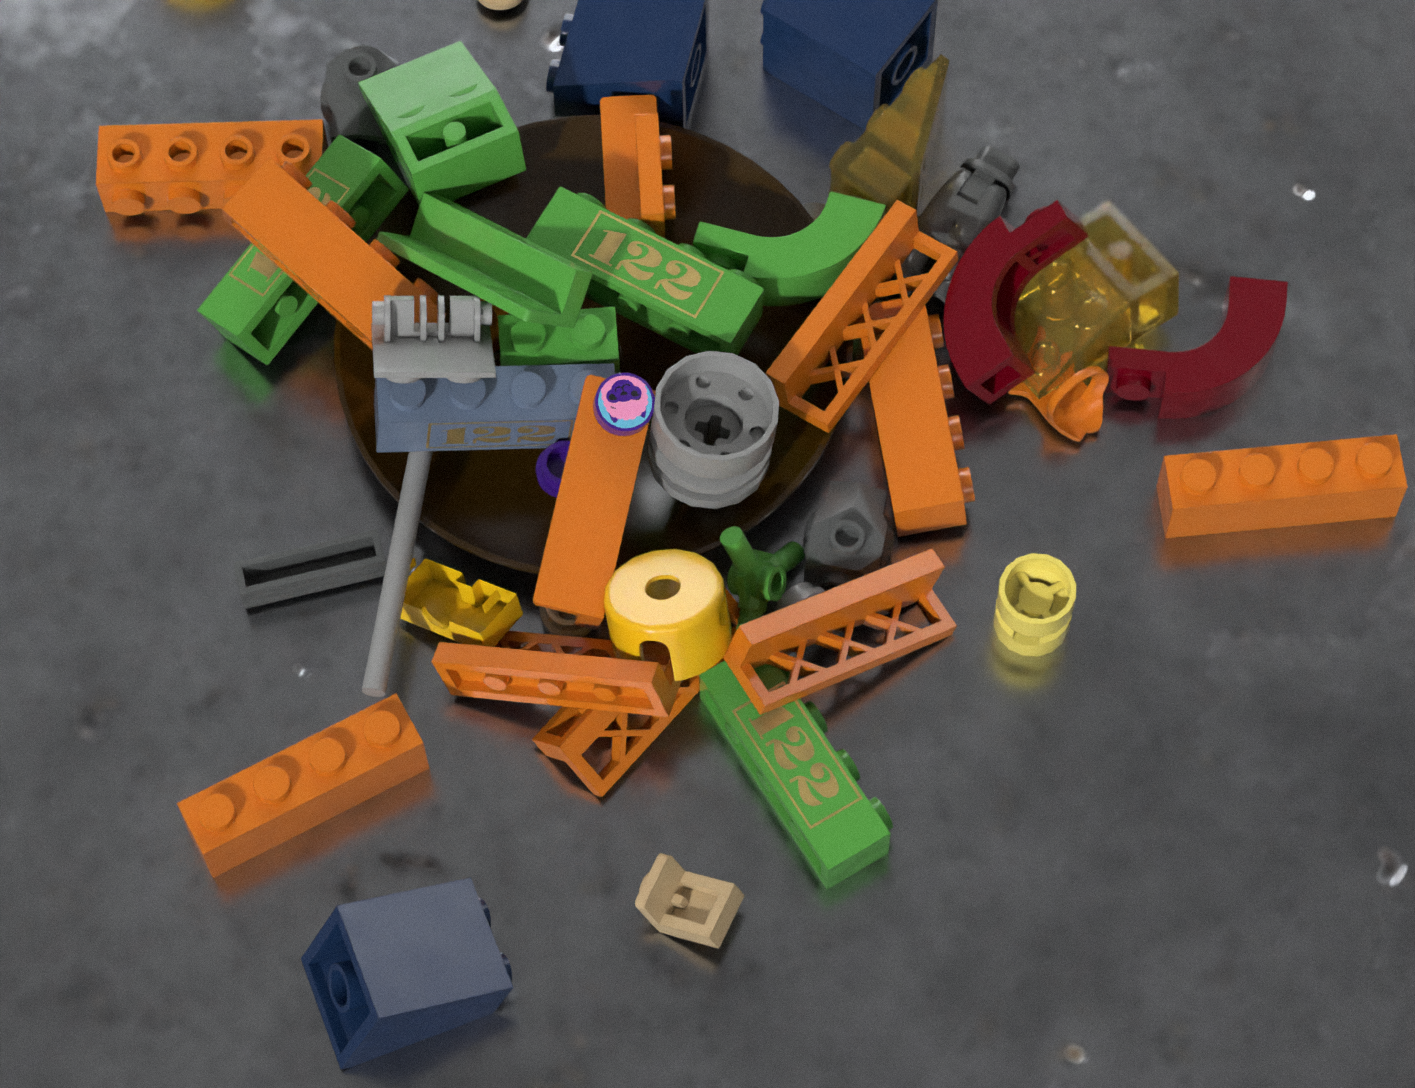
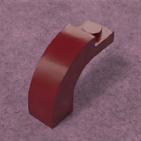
(986, 294)
(1215, 372)

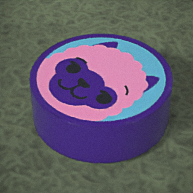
(623, 404)

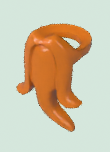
(1072, 406)

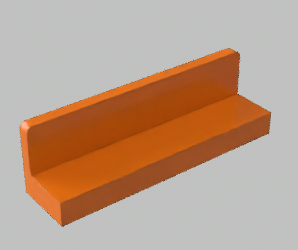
(588, 515)

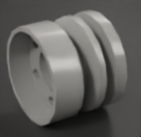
(719, 403)

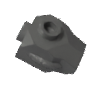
(341, 97)
(847, 535)

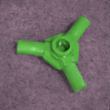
(757, 574)

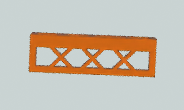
(845, 304)
(837, 611)
(560, 673)
(575, 729)

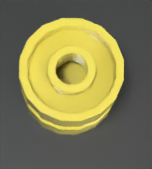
(1034, 604)

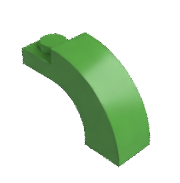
(800, 264)

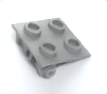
(432, 350)

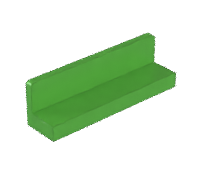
(492, 263)

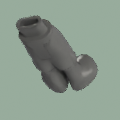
(960, 212)

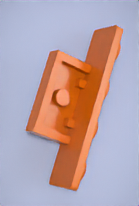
(635, 161)

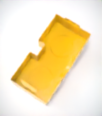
(447, 606)

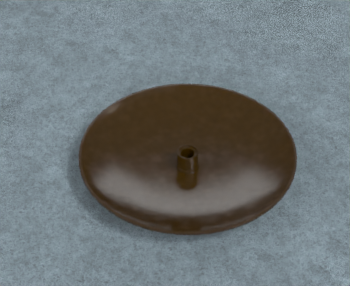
(492, 497)

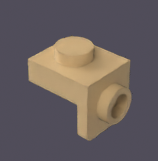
(687, 902)

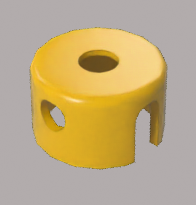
(669, 600)

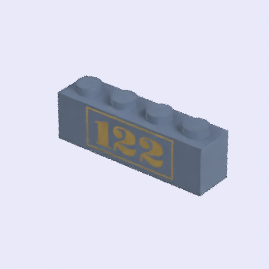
(513, 411)

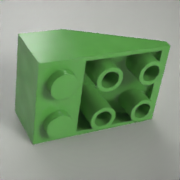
(444, 124)

